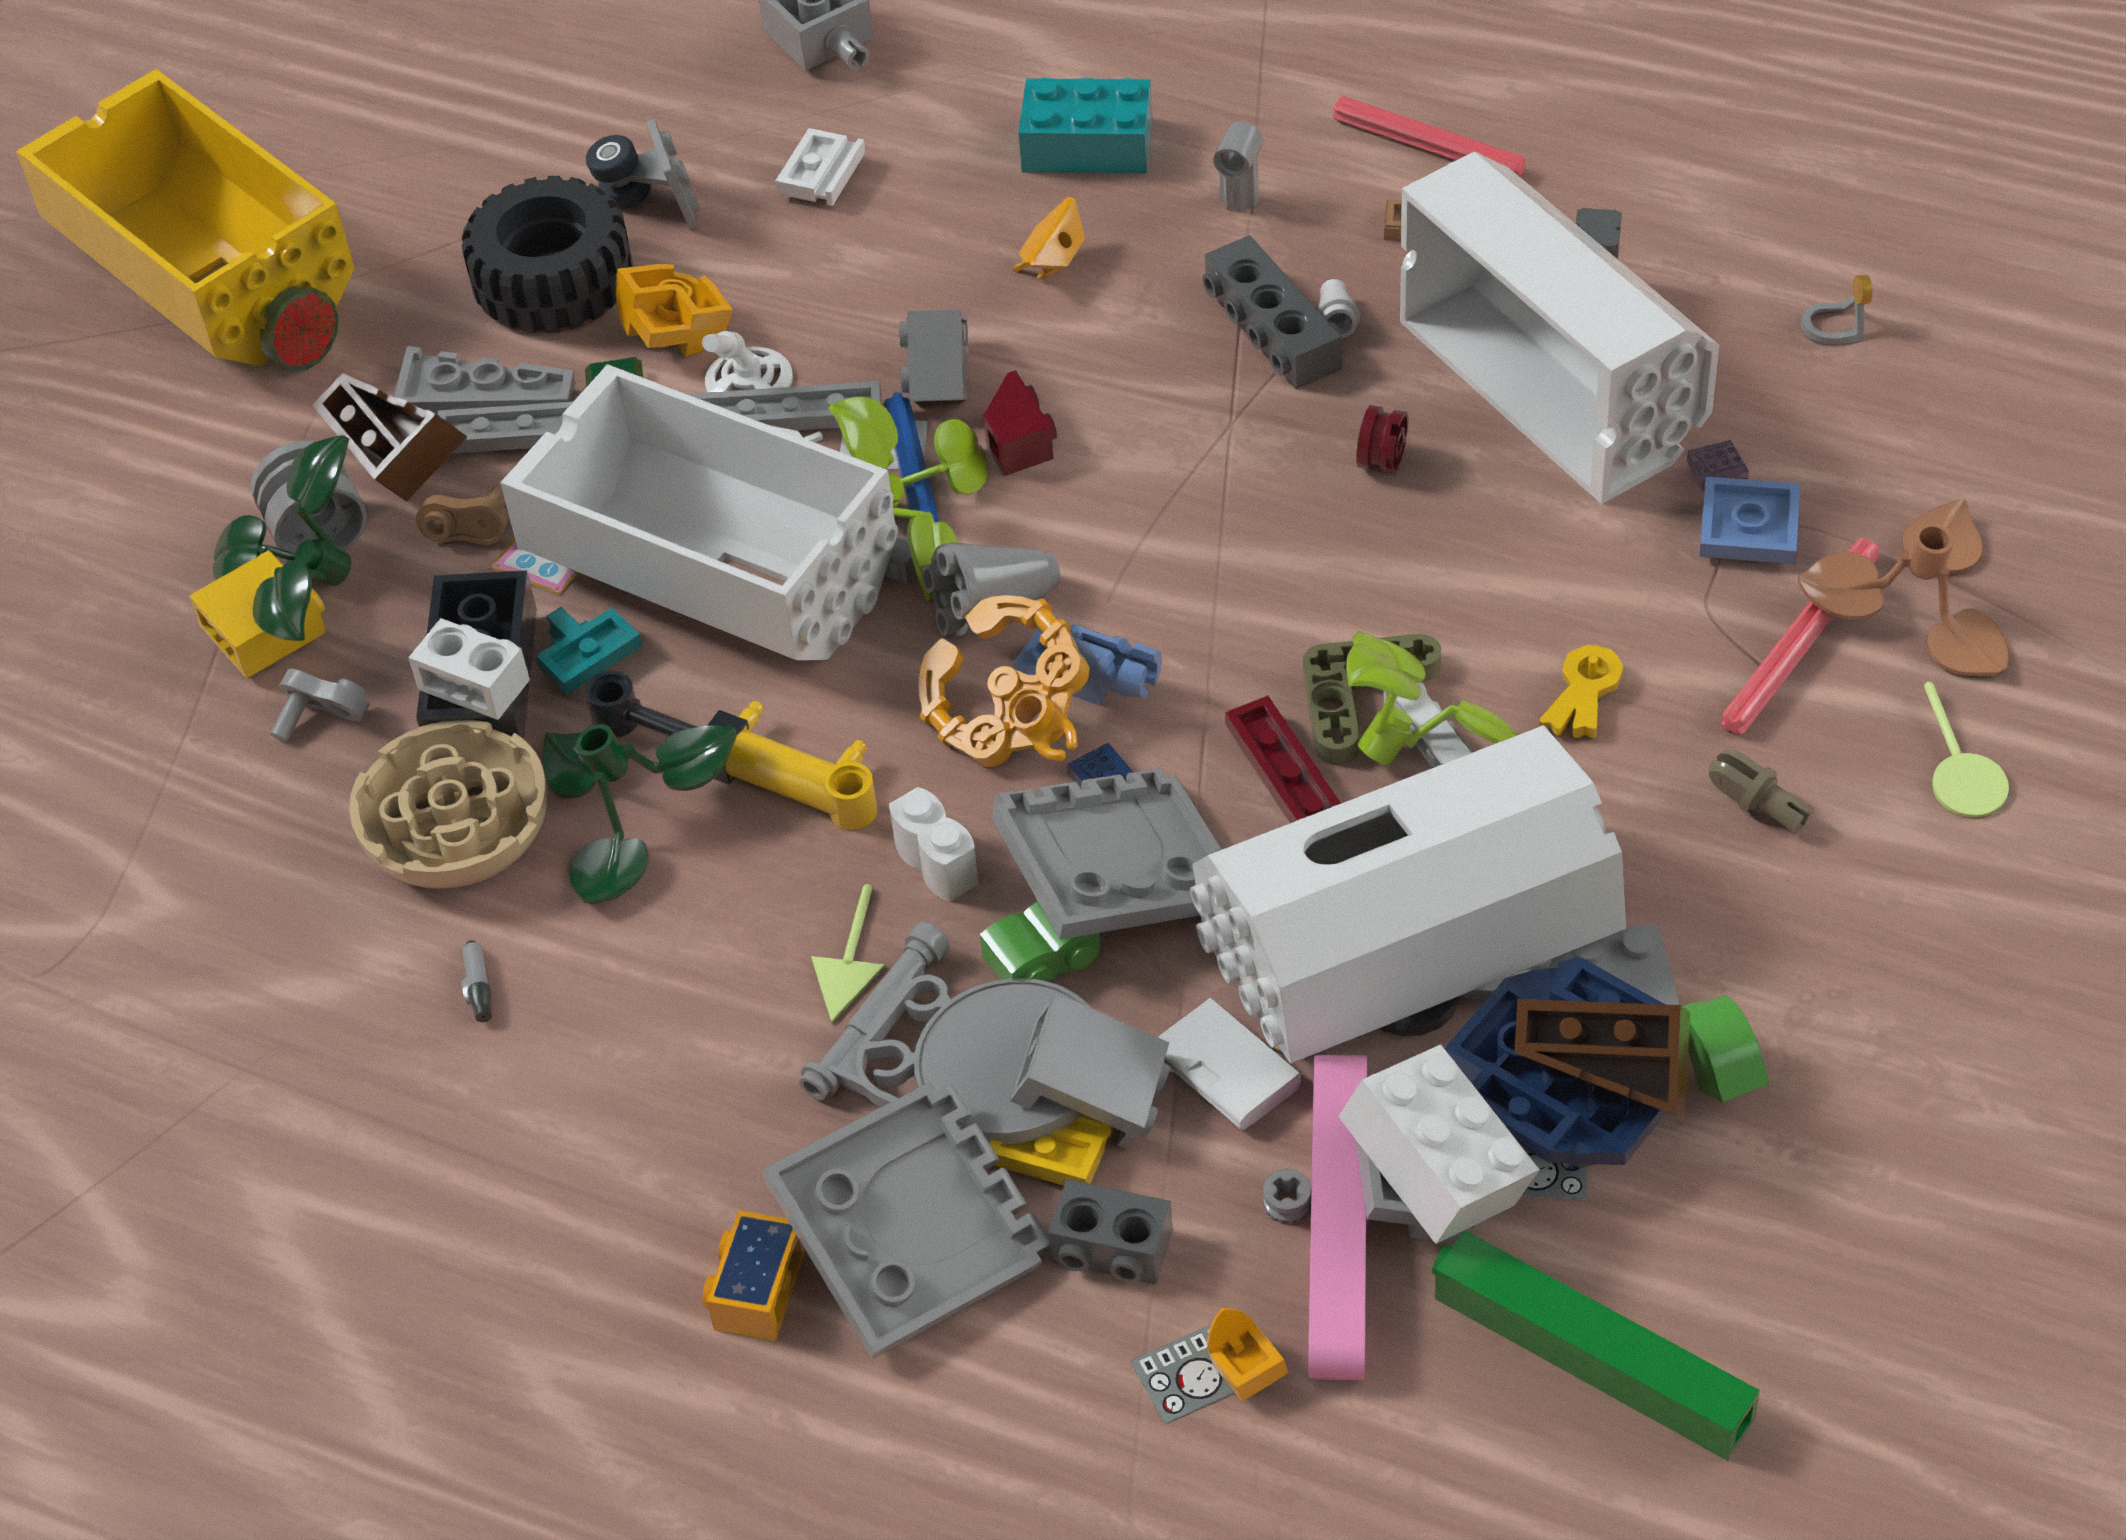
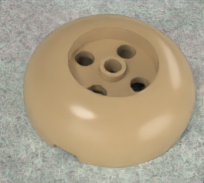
(459, 835)

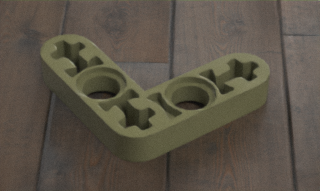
(1334, 684)

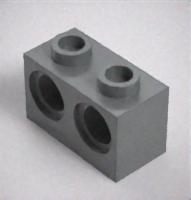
(1113, 1220)

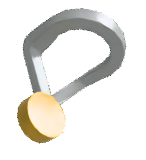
(1861, 295)

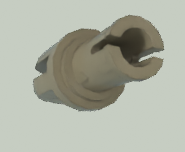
(1757, 789)

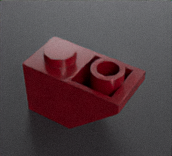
(1016, 428)

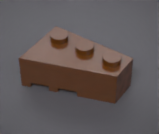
(1614, 1046)

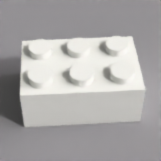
(1438, 1143)

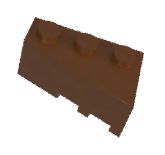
(388, 434)

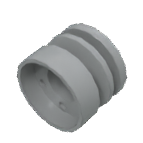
(342, 516)

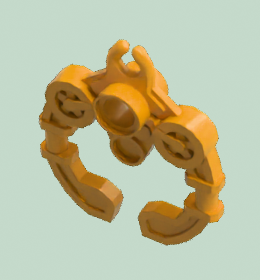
(1016, 695)

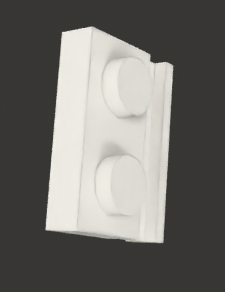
(820, 166)

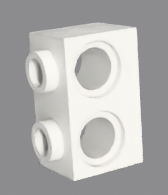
(469, 668)

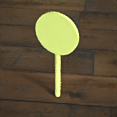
(1965, 781)

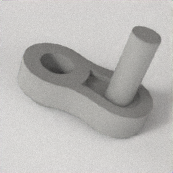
(341, 699)

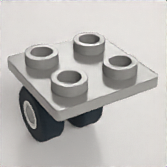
(629, 175)

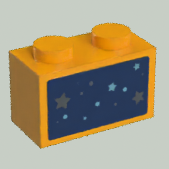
(754, 1276)

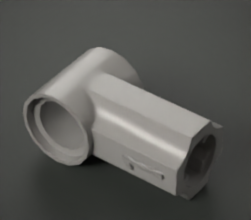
(1238, 166)

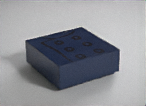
(1098, 763)

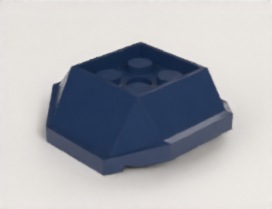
(1546, 1112)

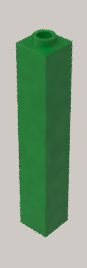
(1595, 1344)

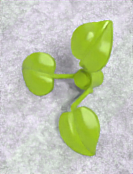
(873, 434)
(1396, 671)

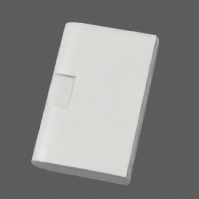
(1228, 1064)

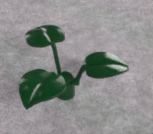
(284, 599)
(579, 760)

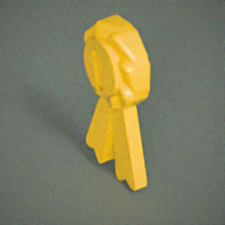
(1589, 676)

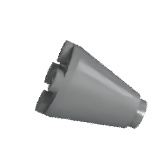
(969, 573)

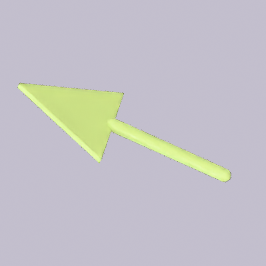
(846, 979)

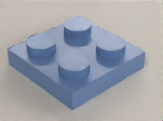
(1750, 520)

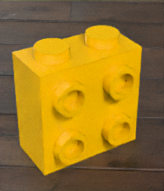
(227, 617)

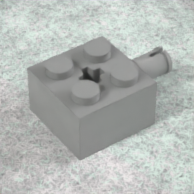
(819, 29)

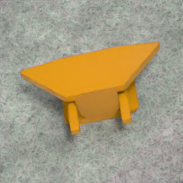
(1053, 240)

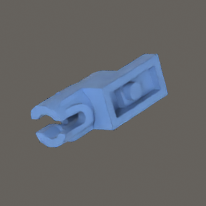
(1111, 661)

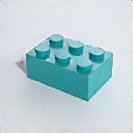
(1085, 125)

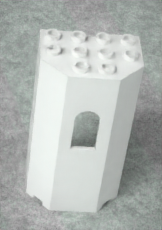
(1551, 326)
(668, 486)
(1412, 893)

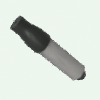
(475, 985)

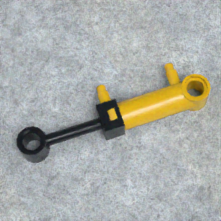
(838, 789)

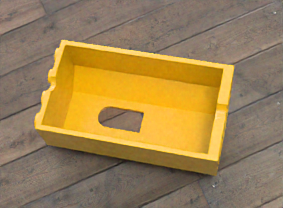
(173, 191)

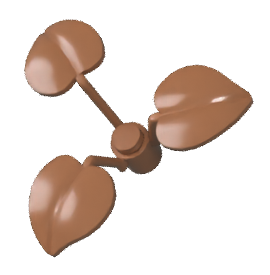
(1933, 547)

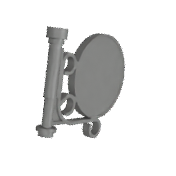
(968, 1042)

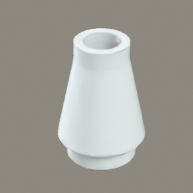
(1338, 307)

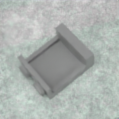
(1093, 1067)

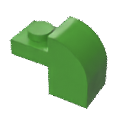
(1724, 1050)

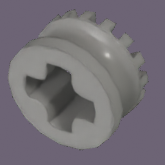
(1287, 1209)

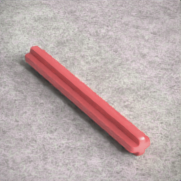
(1420, 134)

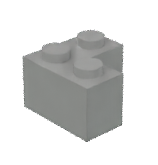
(936, 354)

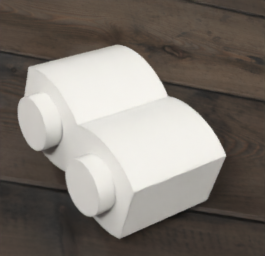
(934, 844)

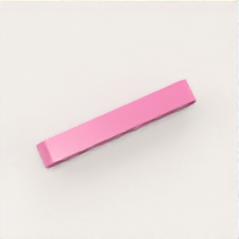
(1336, 1227)

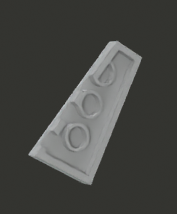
(458, 384)

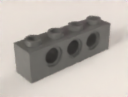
(1272, 312)

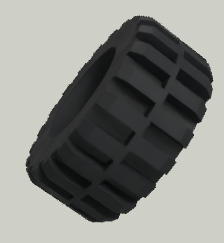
(537, 220)

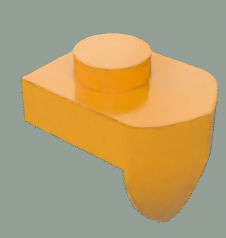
(1243, 1353)

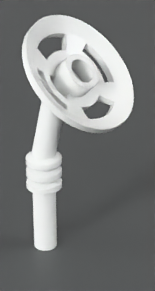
(747, 372)

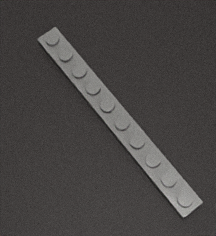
(779, 407)

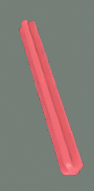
(1783, 658)

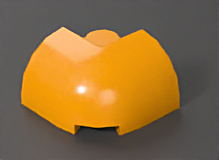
(670, 307)

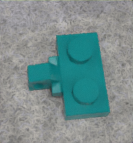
(586, 647)

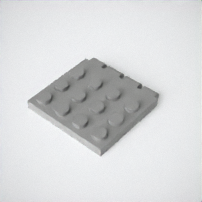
(1106, 851)
(907, 1216)

